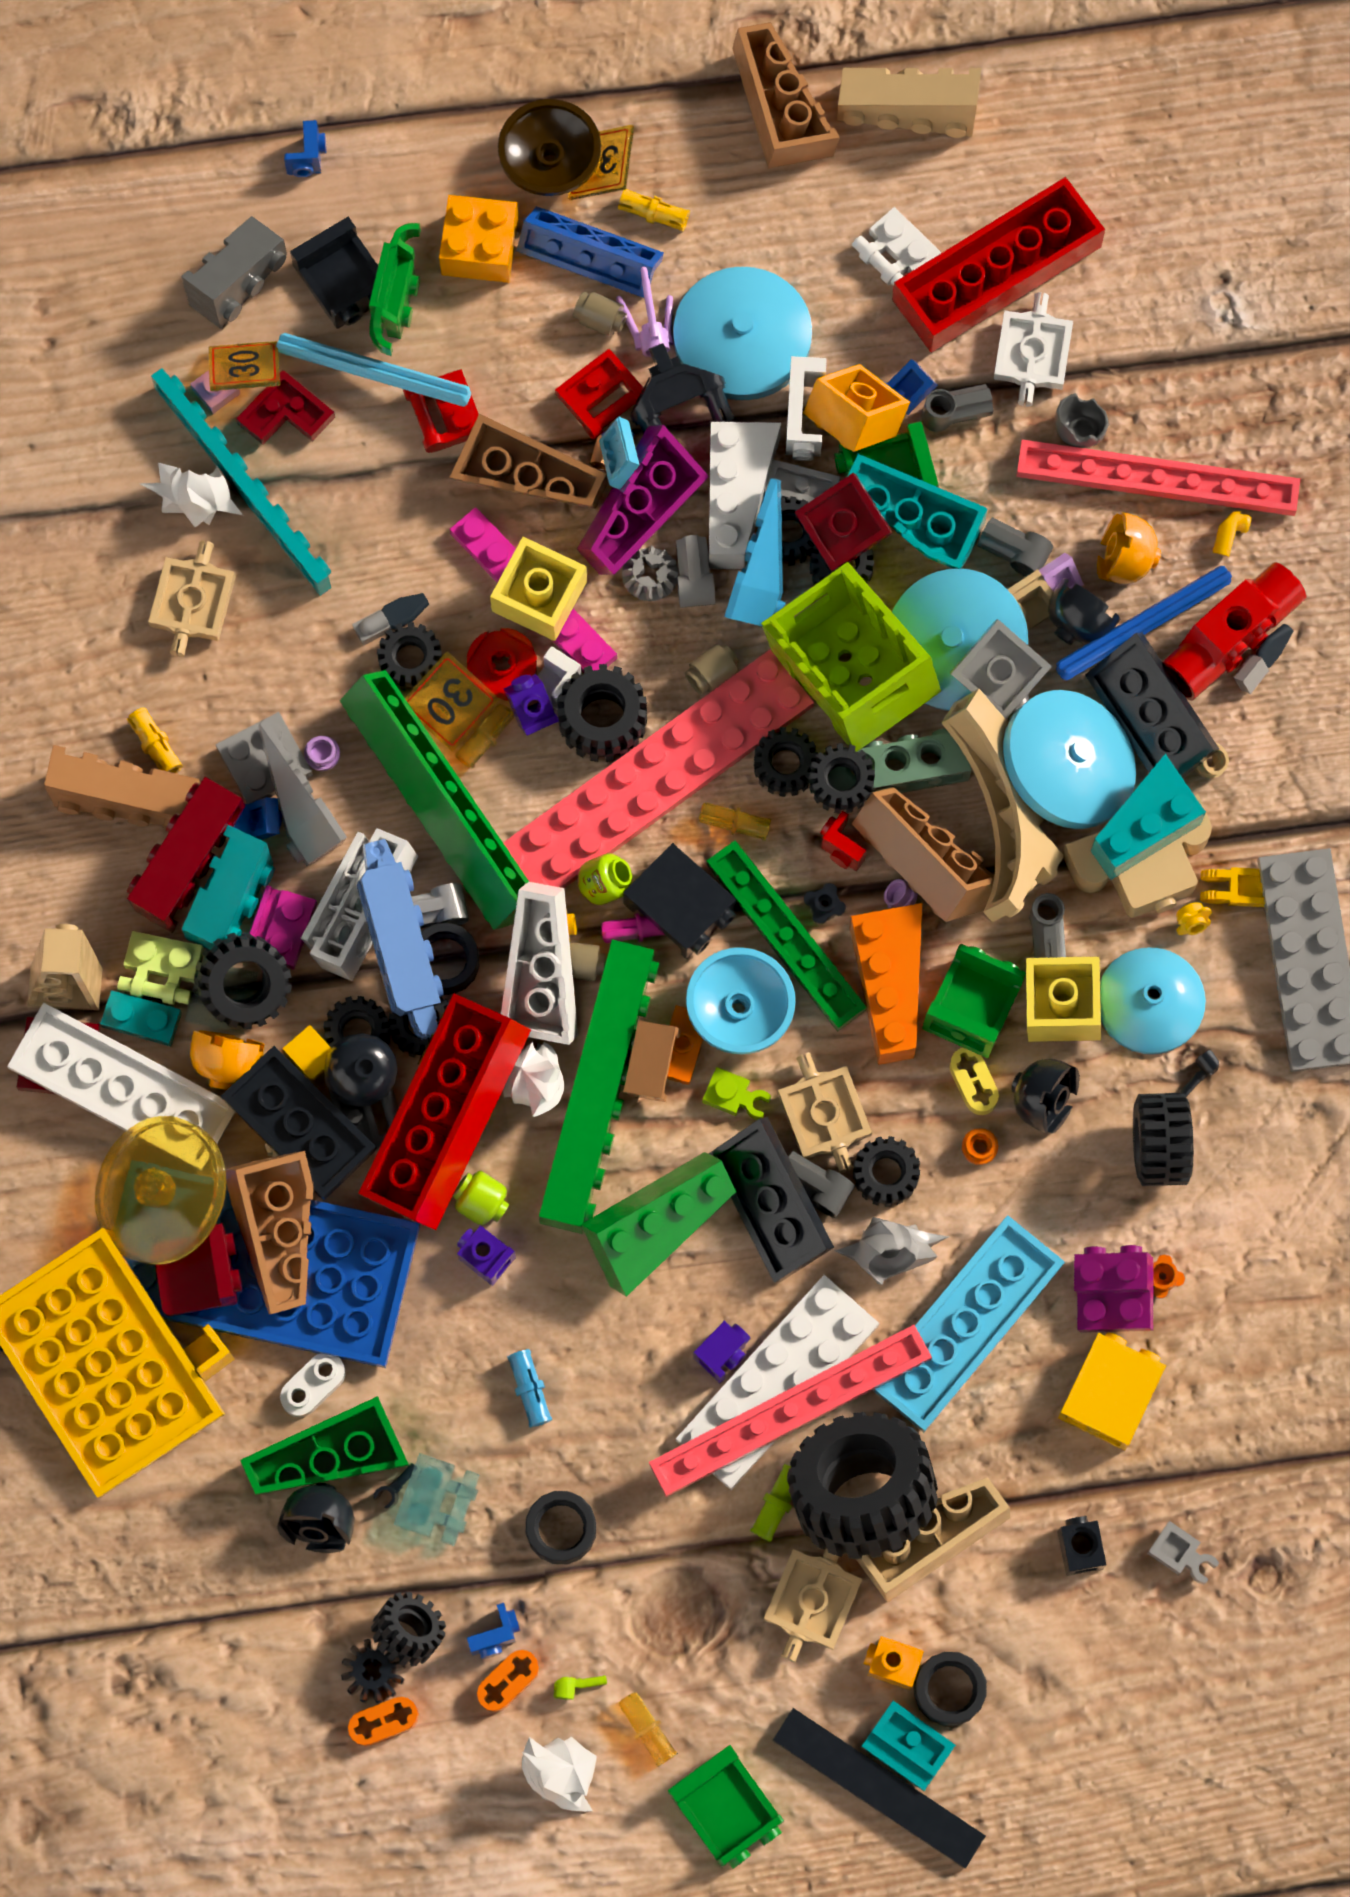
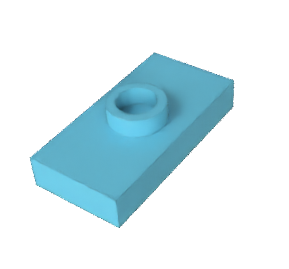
(619, 452)

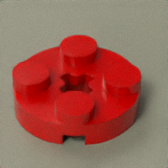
(497, 645)

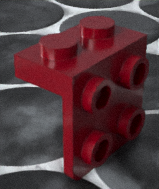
(202, 1277)

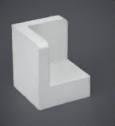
(556, 671)

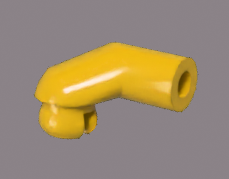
(1227, 530)

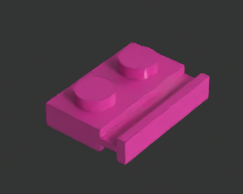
(282, 922)

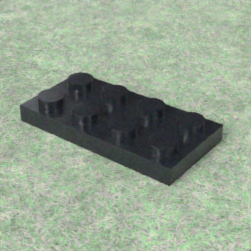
(1151, 707)
(297, 1118)
(772, 1201)

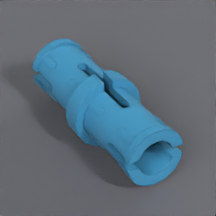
(529, 1388)

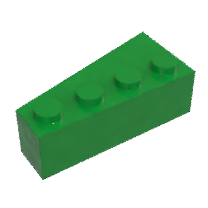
(656, 1220)
(335, 1449)

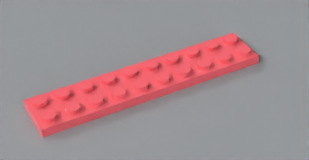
(659, 773)

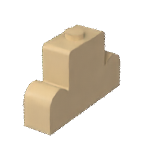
(1149, 884)

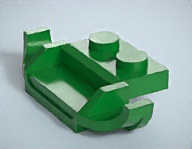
(393, 288)

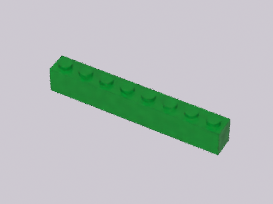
(436, 796)
(597, 1087)

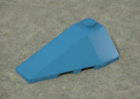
(760, 584)

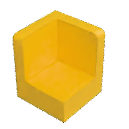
(308, 1052)
(208, 1354)

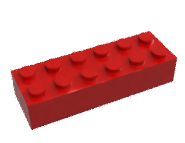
(998, 264)
(444, 1111)

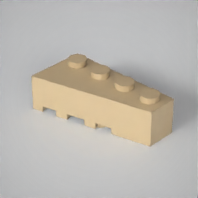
(910, 100)
(65, 971)
(955, 1525)

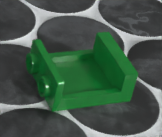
(905, 453)
(974, 1000)
(726, 1808)

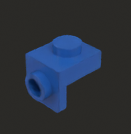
(309, 161)
(912, 384)
(260, 818)
(491, 1642)

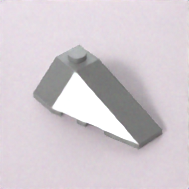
(306, 820)

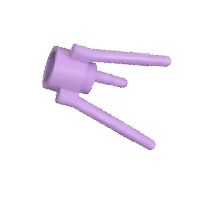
(652, 332)

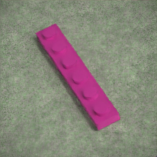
(493, 554)

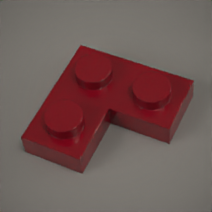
(285, 403)

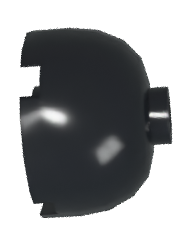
(1079, 614)
(360, 1070)
(1043, 1093)
(318, 1517)

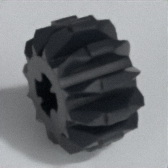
(359, 1672)

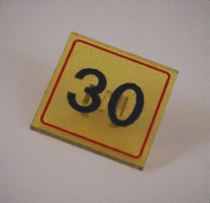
(613, 165)
(244, 366)
(450, 701)

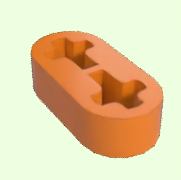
(514, 1687)
(386, 1730)

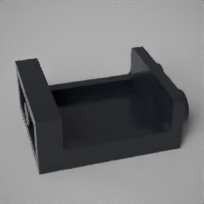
(337, 272)
(681, 901)

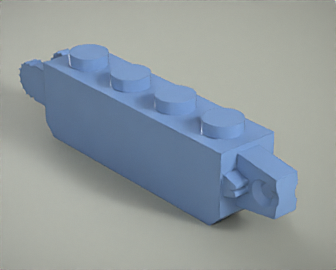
(398, 939)

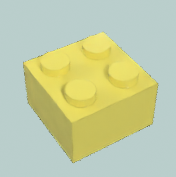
(538, 588)
(1063, 999)

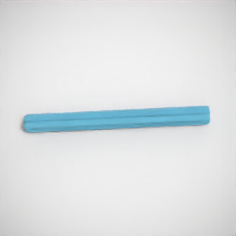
(374, 369)

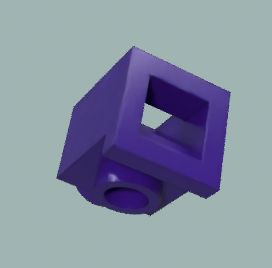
(536, 716)
(490, 1266)
(722, 1350)

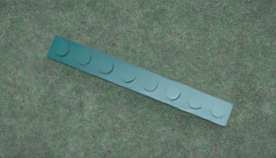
(234, 469)

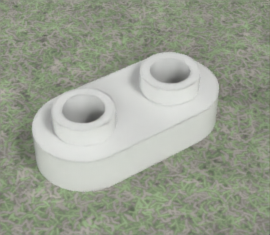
(313, 1384)

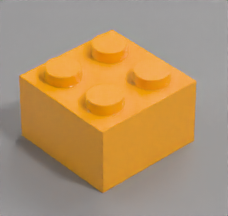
(478, 238)
(856, 407)

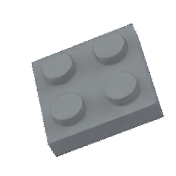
(1001, 668)
(248, 763)

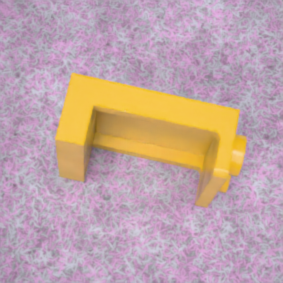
(1112, 1390)

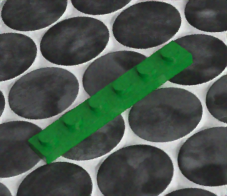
(786, 935)

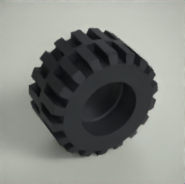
(596, 686)
(258, 1006)
(1163, 1139)

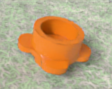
(1173, 1276)

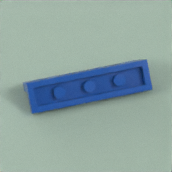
(587, 250)

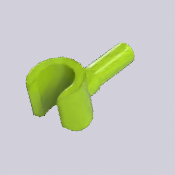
(565, 1687)

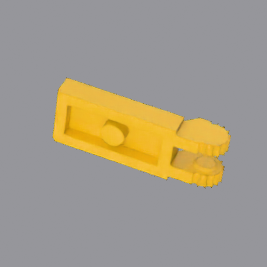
(1244, 887)

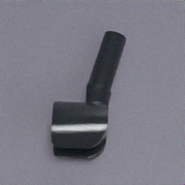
(1208, 1064)
(395, 1486)

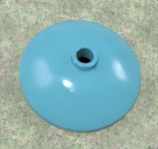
(747, 979)
(1147, 1023)

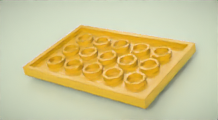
(103, 1363)

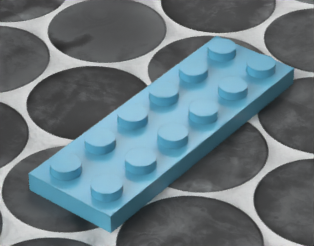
(972, 1320)

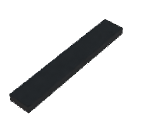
(879, 1788)

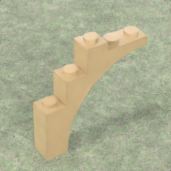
(1021, 848)

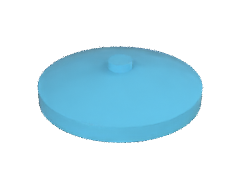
(744, 329)
(949, 616)
(1069, 759)

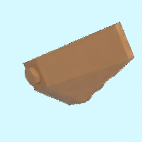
(273, 1216)

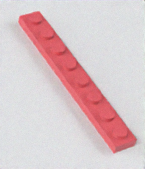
(1158, 477)
(790, 1410)

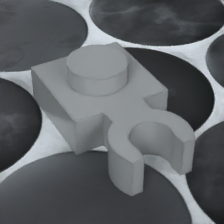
(1177, 1550)

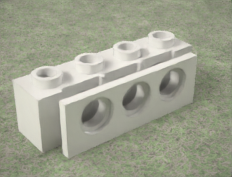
(338, 926)

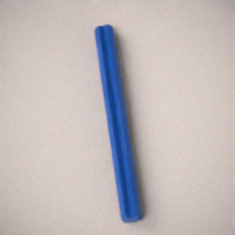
(1144, 622)

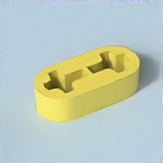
(966, 1084)

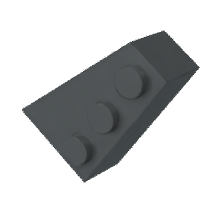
(235, 272)

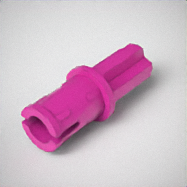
(629, 929)

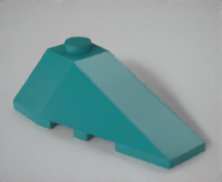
(926, 516)

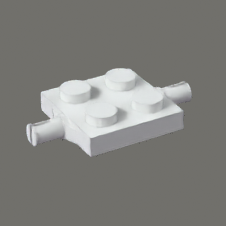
(1033, 349)

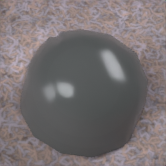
(1080, 422)

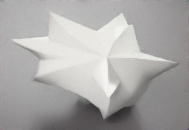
(193, 493)
(536, 1079)
(560, 1772)

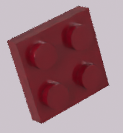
(843, 522)

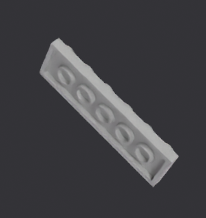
(1308, 957)

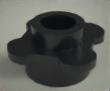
(820, 913)

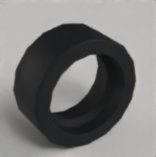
(466, 940)
(548, 1501)
(977, 1678)

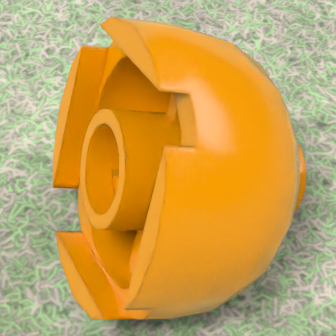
(1129, 550)
(223, 1056)

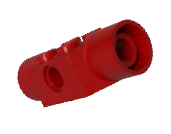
(1233, 628)

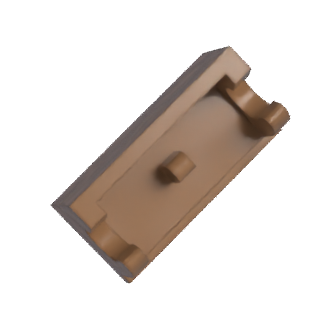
(650, 1060)

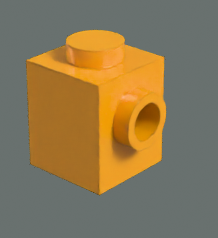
(893, 1662)

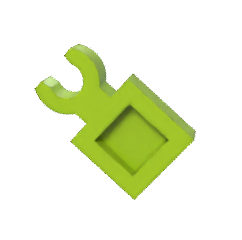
(730, 1092)

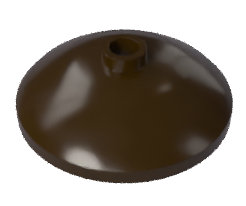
(544, 130)

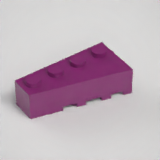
(644, 503)

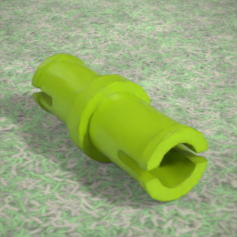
(774, 1508)

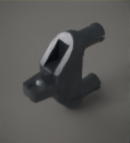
(676, 383)

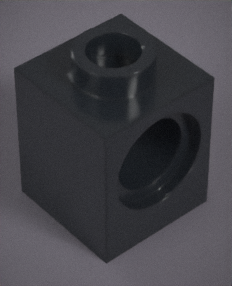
(1081, 1563)

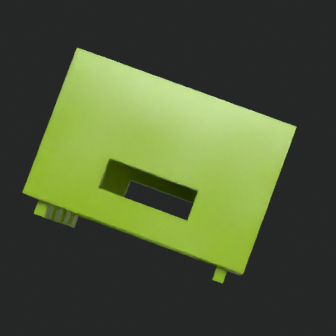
(881, 648)

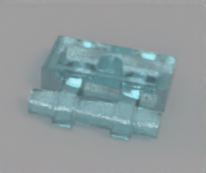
(425, 1496)

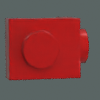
(842, 849)

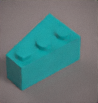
(1148, 820)
(230, 889)

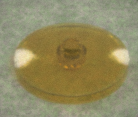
(160, 1189)

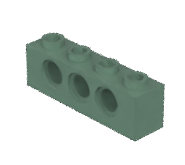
(916, 774)

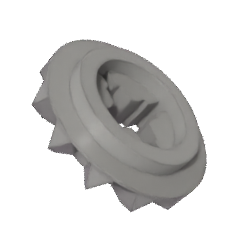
(644, 587)

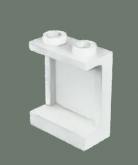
(802, 374)

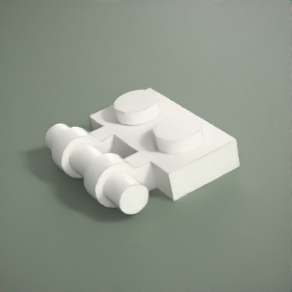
(901, 241)

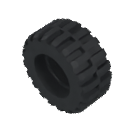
(871, 1521)

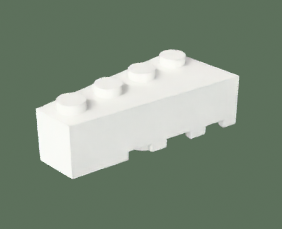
(738, 475)
(540, 967)

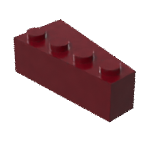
(184, 853)

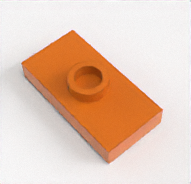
(685, 1048)

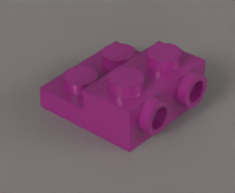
(1114, 1290)

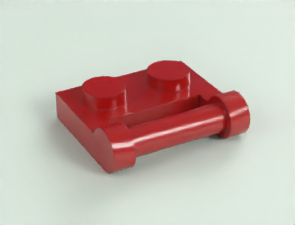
(595, 384)
(456, 418)

